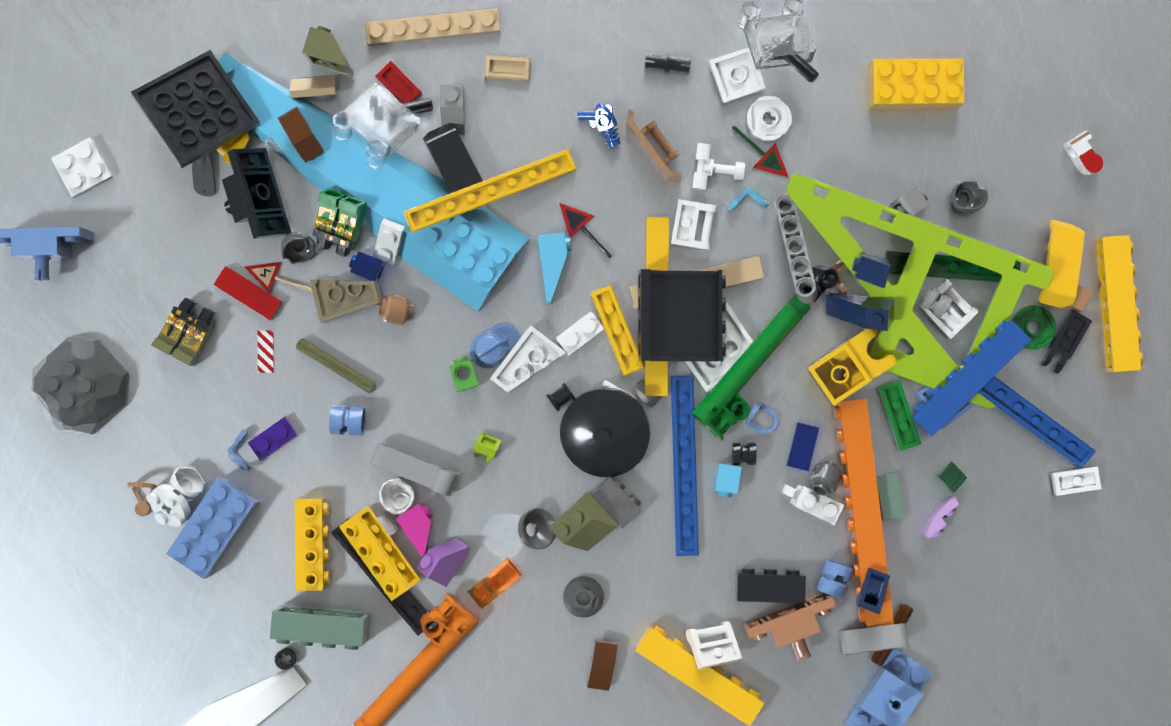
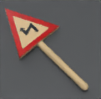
(266, 274)

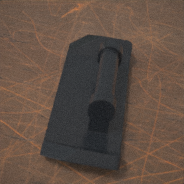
(452, 158)

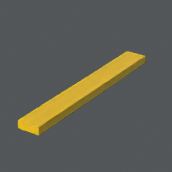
(489, 191)
(657, 259)

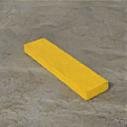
(617, 330)

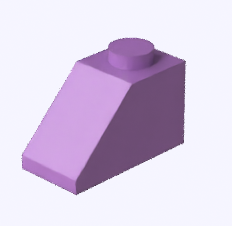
(443, 561)

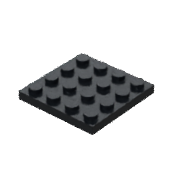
(195, 108)

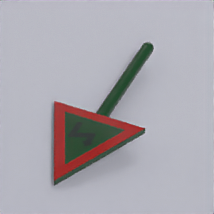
(770, 161)

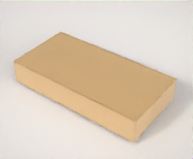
(507, 68)
(313, 86)

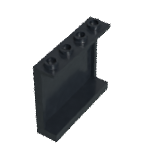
(681, 315)

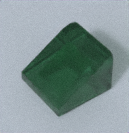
(951, 477)

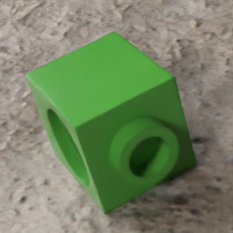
(469, 383)

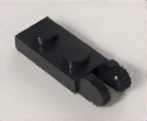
(1067, 339)

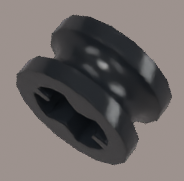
(284, 666)

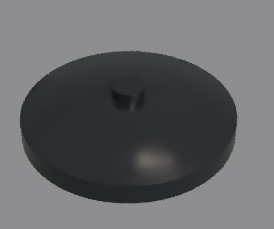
(605, 432)

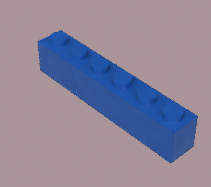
(971, 377)

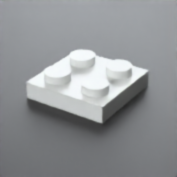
(736, 75)
(82, 167)

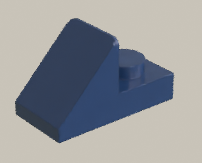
(873, 591)

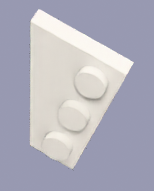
(526, 358)

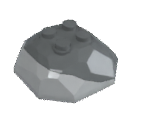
(79, 386)

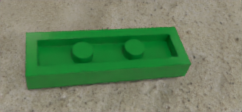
(899, 415)

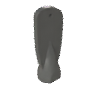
(203, 176)

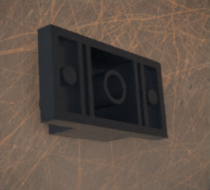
(255, 194)

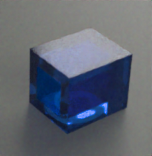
(366, 266)

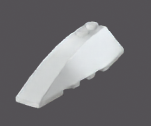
(253, 703)

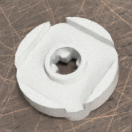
(759, 128)
(168, 506)

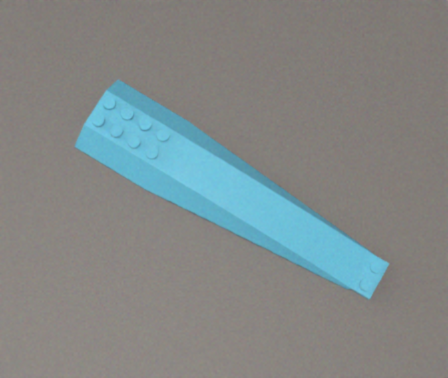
(459, 253)

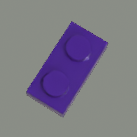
(273, 438)

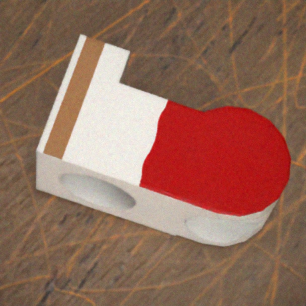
(1083, 154)

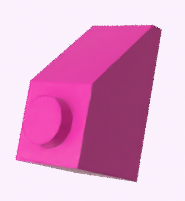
(417, 526)

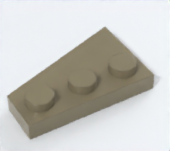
(343, 298)

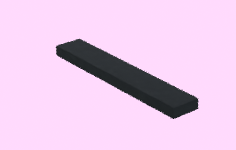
(406, 604)

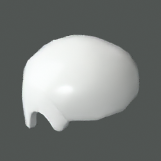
(187, 482)
(396, 496)

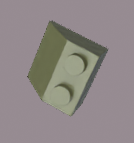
(324, 50)
(583, 524)

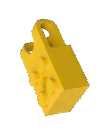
(855, 361)

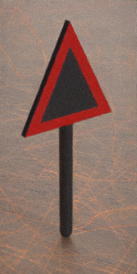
(576, 220)

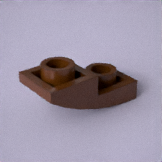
(602, 665)

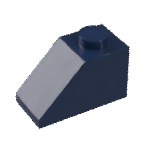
(871, 269)

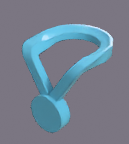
(755, 195)

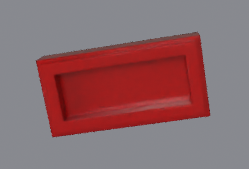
(398, 84)

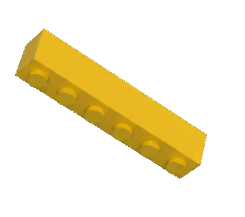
(1118, 304)
(709, 682)

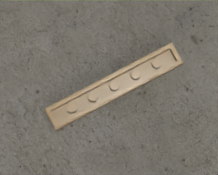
(735, 273)

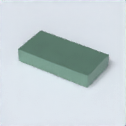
(890, 496)

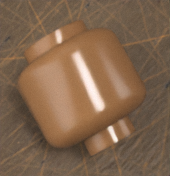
(395, 309)

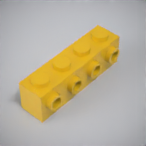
(311, 544)
(379, 553)

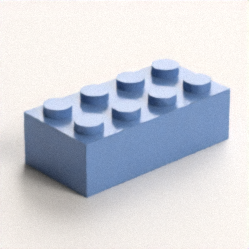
(213, 527)

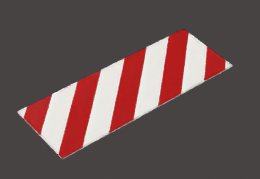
(265, 351)

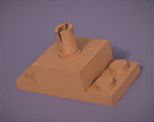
(791, 624)

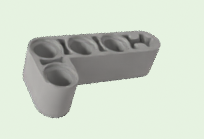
(415, 469)

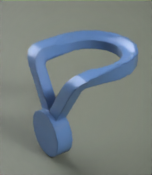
(752, 425)
(233, 457)

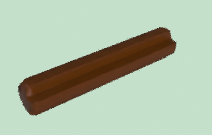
(901, 617)

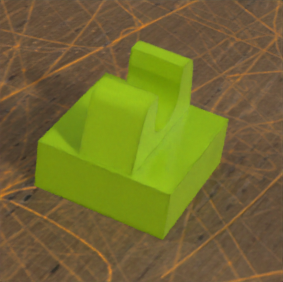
(487, 446)

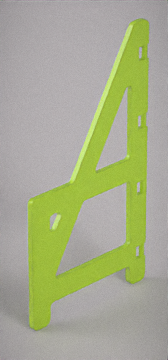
(929, 361)

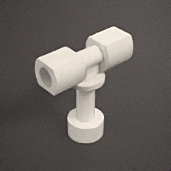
(706, 167)

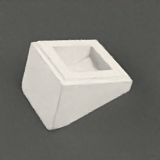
(389, 523)

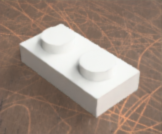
(388, 241)
(580, 333)
(1076, 481)

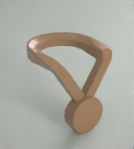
(840, 285)
(142, 508)

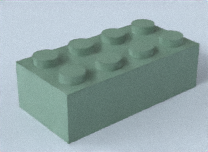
(319, 626)

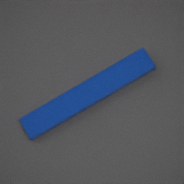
(1037, 421)

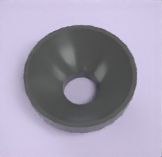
(541, 521)
(587, 585)

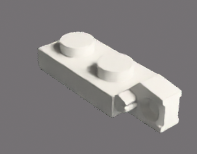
(813, 503)

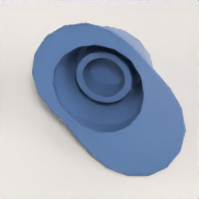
(493, 345)

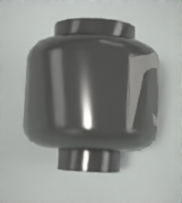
(825, 478)

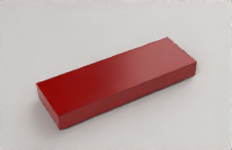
(248, 293)

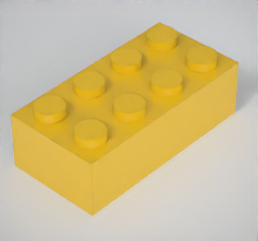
(916, 83)

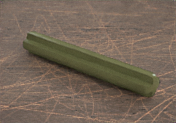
(335, 365)

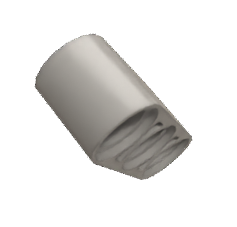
(874, 639)

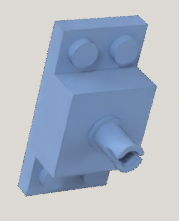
(44, 245)
(890, 693)

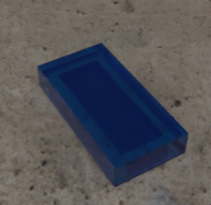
(802, 446)

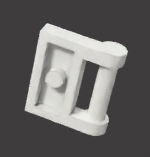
(686, 224)
(951, 322)
(714, 652)

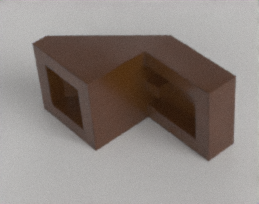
(300, 134)

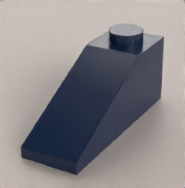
(861, 310)

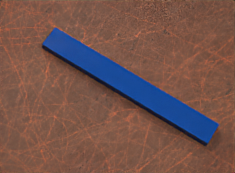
(684, 466)

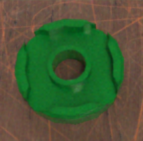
(1045, 322)

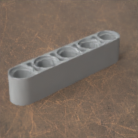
(799, 258)

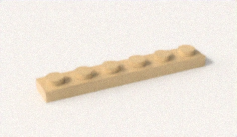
(432, 27)

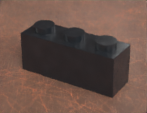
(770, 586)

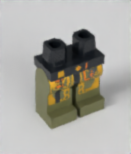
(185, 333)

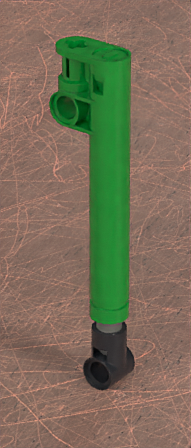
(718, 406)

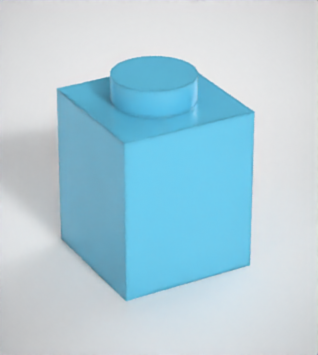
(727, 479)

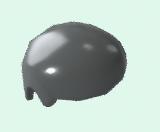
(968, 197)
(297, 247)

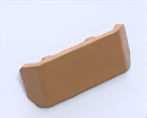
(659, 164)

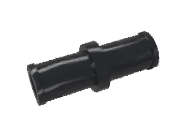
(667, 63)

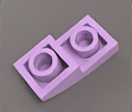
(935, 523)

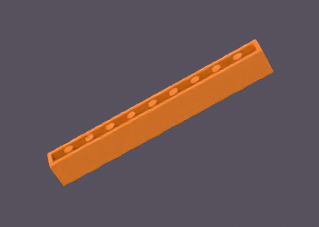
(862, 501)

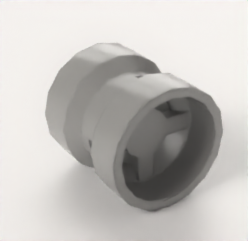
(936, 301)

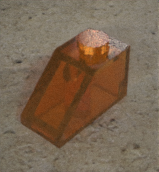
(494, 583)

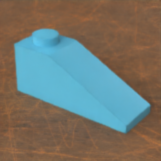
(553, 258)

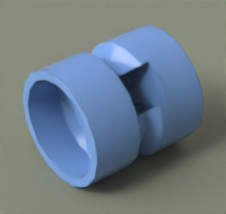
(347, 420)
(835, 587)

